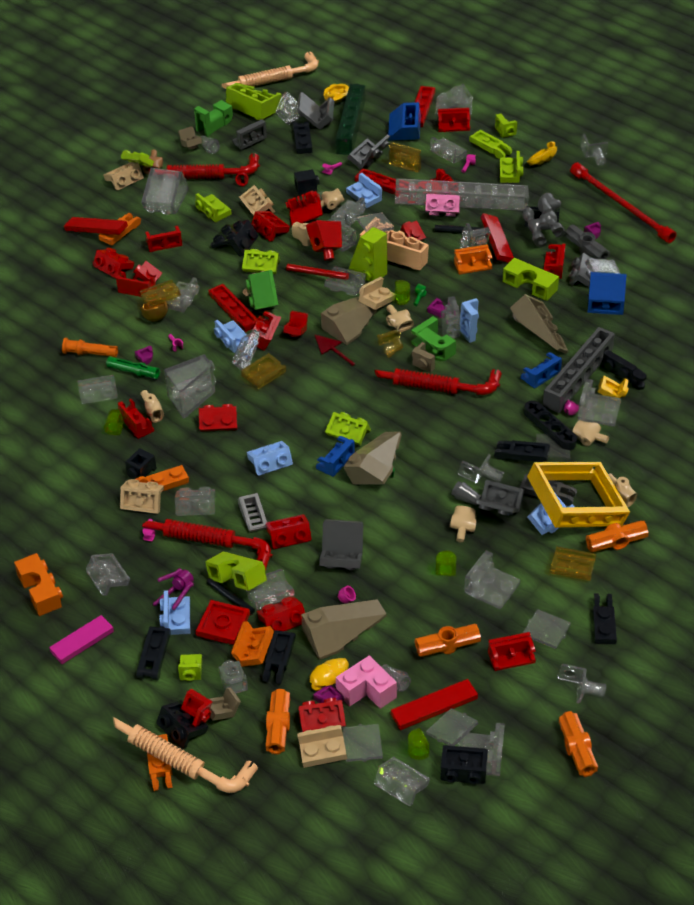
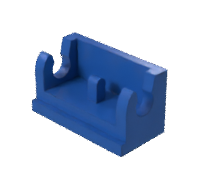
(543, 371)
(336, 457)

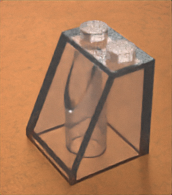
(164, 191)
(190, 384)

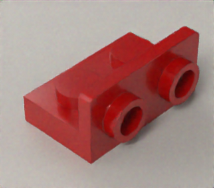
(269, 224)
(289, 531)
(321, 715)

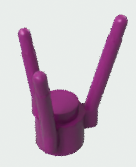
(182, 580)

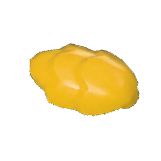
(336, 92)
(543, 155)
(325, 673)

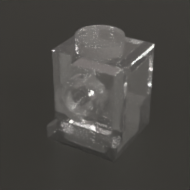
(232, 673)

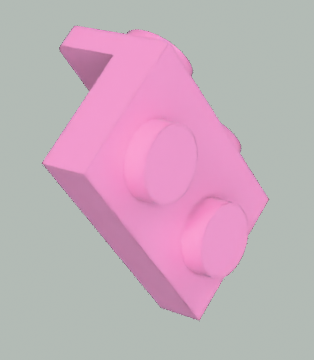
(442, 204)

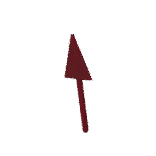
(326, 344)

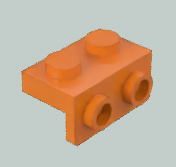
(252, 644)

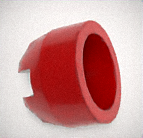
(239, 180)

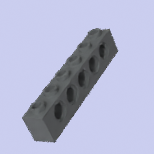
(577, 370)

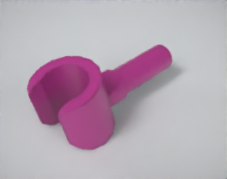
(470, 159)
(329, 168)
(175, 342)
(149, 534)

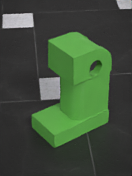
(214, 119)
(435, 344)

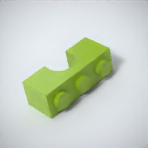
(520, 272)
(245, 571)

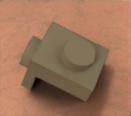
(188, 138)
(422, 358)
(224, 706)

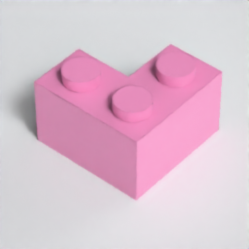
(367, 679)

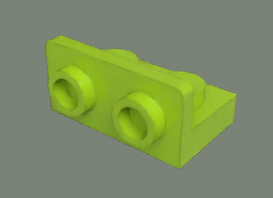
(511, 169)
(212, 207)
(260, 261)
(348, 427)

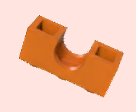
(44, 595)

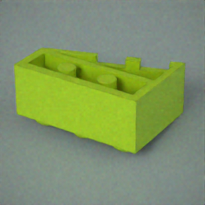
(252, 102)
(371, 255)

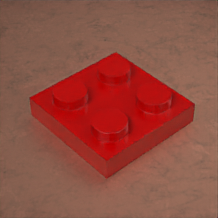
(222, 622)

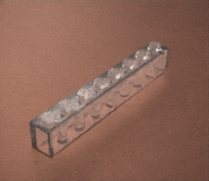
(471, 194)

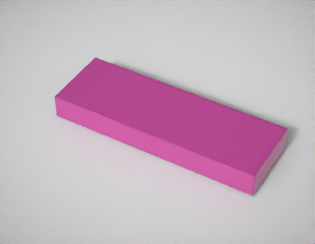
(81, 639)

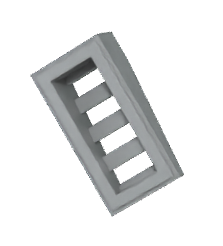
(249, 500)

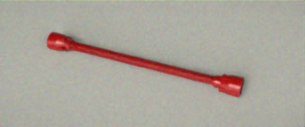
(665, 233)

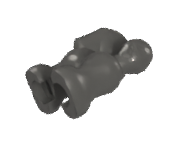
(548, 219)

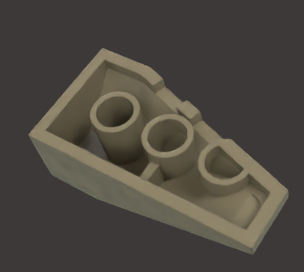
(346, 319)
(538, 319)
(374, 461)
(336, 625)

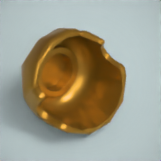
(154, 312)

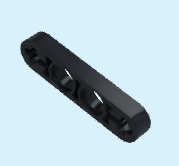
(535, 411)

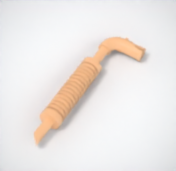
(275, 75)
(182, 760)

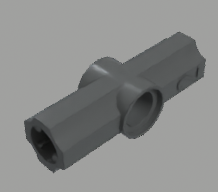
(586, 243)

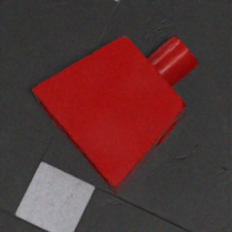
(325, 237)

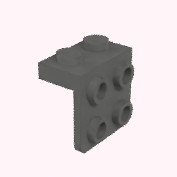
(316, 114)
(367, 152)
(501, 497)
(342, 544)

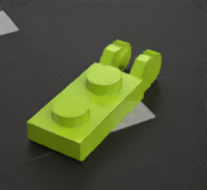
(490, 144)
(141, 158)

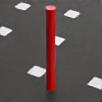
(316, 271)

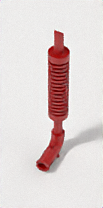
(215, 170)
(437, 383)
(211, 536)

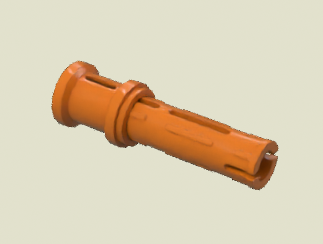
(81, 347)

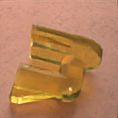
(392, 336)

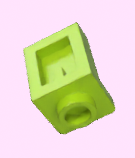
(504, 127)
(190, 667)

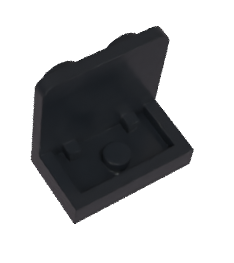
(239, 235)

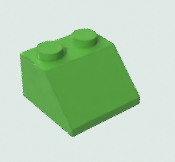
(262, 290)

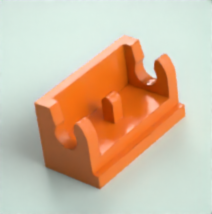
(472, 259)

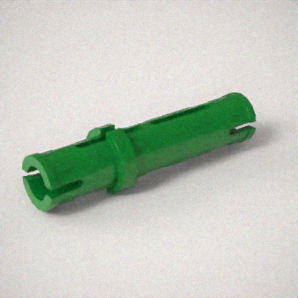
(140, 369)

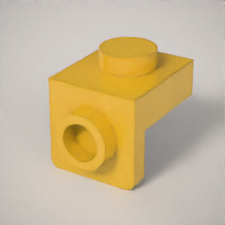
(613, 389)

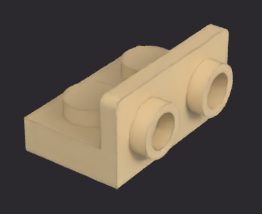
(124, 175)
(255, 200)
(375, 295)
(141, 496)
(322, 746)

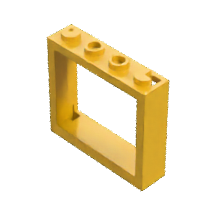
(615, 509)

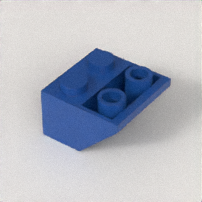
(405, 122)
(606, 293)

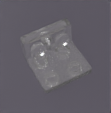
(456, 97)
(597, 407)
(490, 583)
(492, 742)

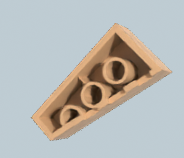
(405, 250)

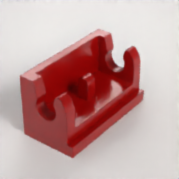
(453, 119)
(164, 240)
(555, 260)
(132, 286)
(266, 328)
(135, 420)
(511, 651)

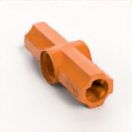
(617, 536)
(447, 640)
(278, 721)
(578, 744)

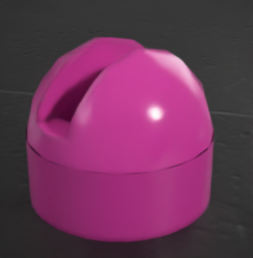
(571, 408)
(346, 594)

